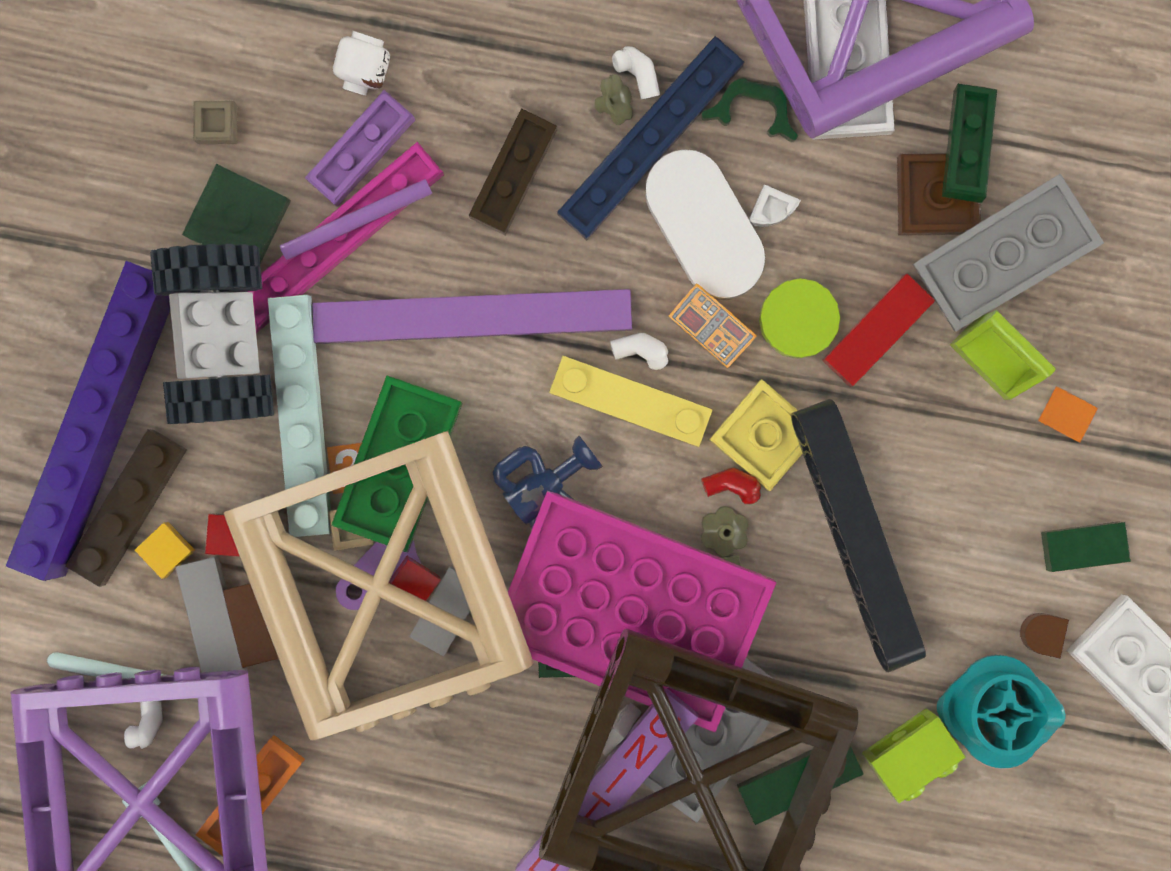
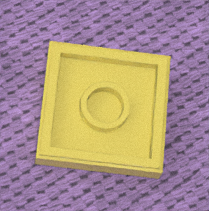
(760, 435)

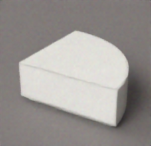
(772, 207)
(621, 727)

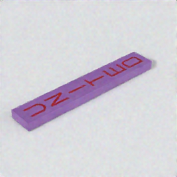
(622, 772)

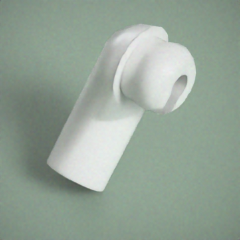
(639, 66)
(645, 346)
(148, 727)

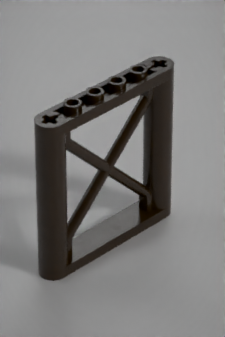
(650, 665)

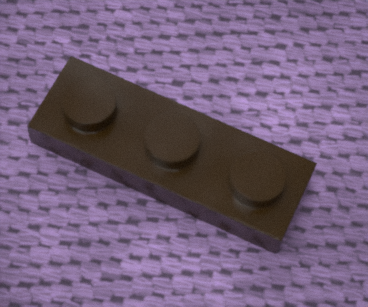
(513, 172)

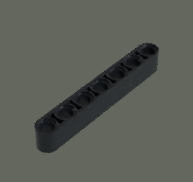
(858, 535)

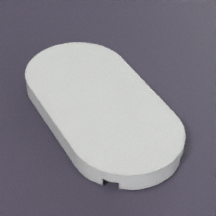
(704, 224)

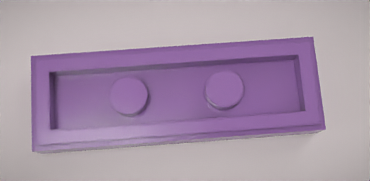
(360, 148)

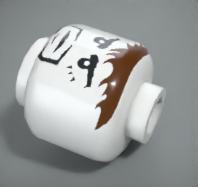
(361, 63)

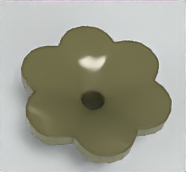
(615, 99)
(715, 525)

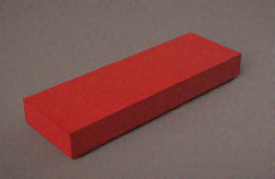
(878, 330)

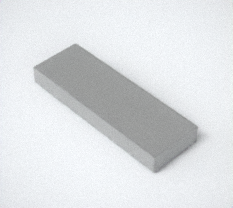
(208, 616)

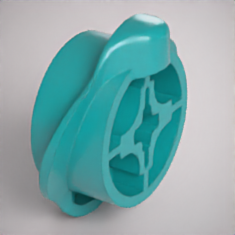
(1012, 732)

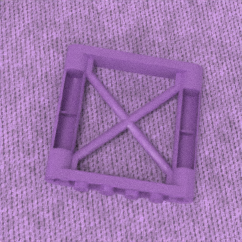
(838, 99)
(223, 709)

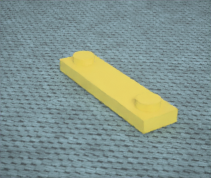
(630, 401)

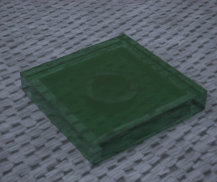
(236, 212)

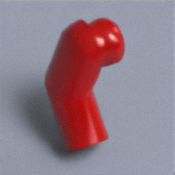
(736, 481)

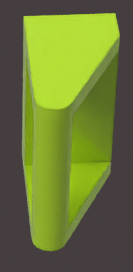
(1002, 355)

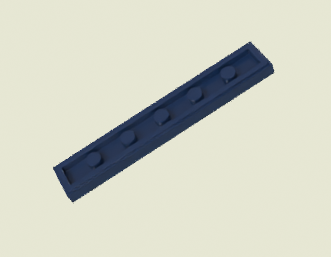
(650, 138)

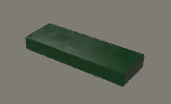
(969, 143)
(774, 789)

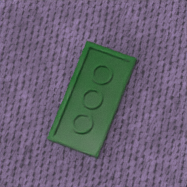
(399, 419)

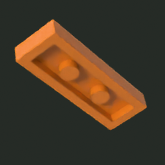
(275, 767)

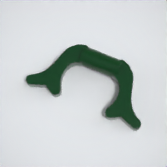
(759, 91)

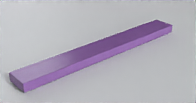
(472, 316)

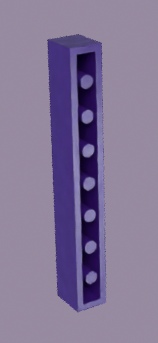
(91, 427)

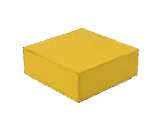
(164, 550)

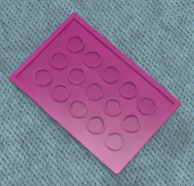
(598, 574)

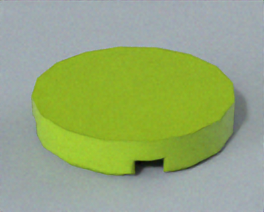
(799, 318)

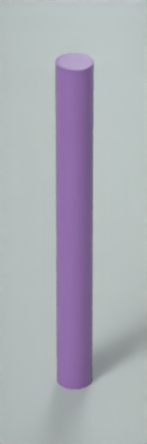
(355, 219)

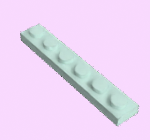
(299, 409)

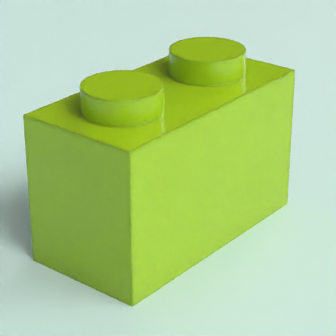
(914, 756)

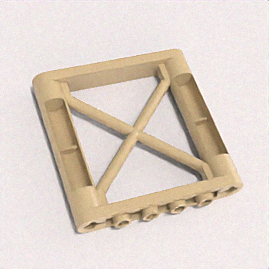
(321, 695)

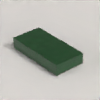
(1085, 546)

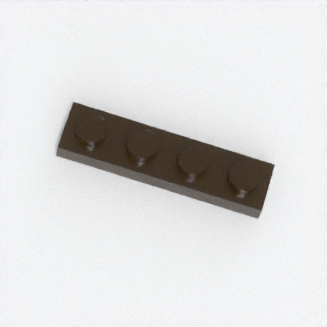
(126, 508)

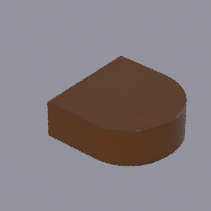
(1044, 634)

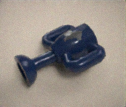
(529, 492)

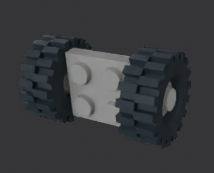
(212, 332)

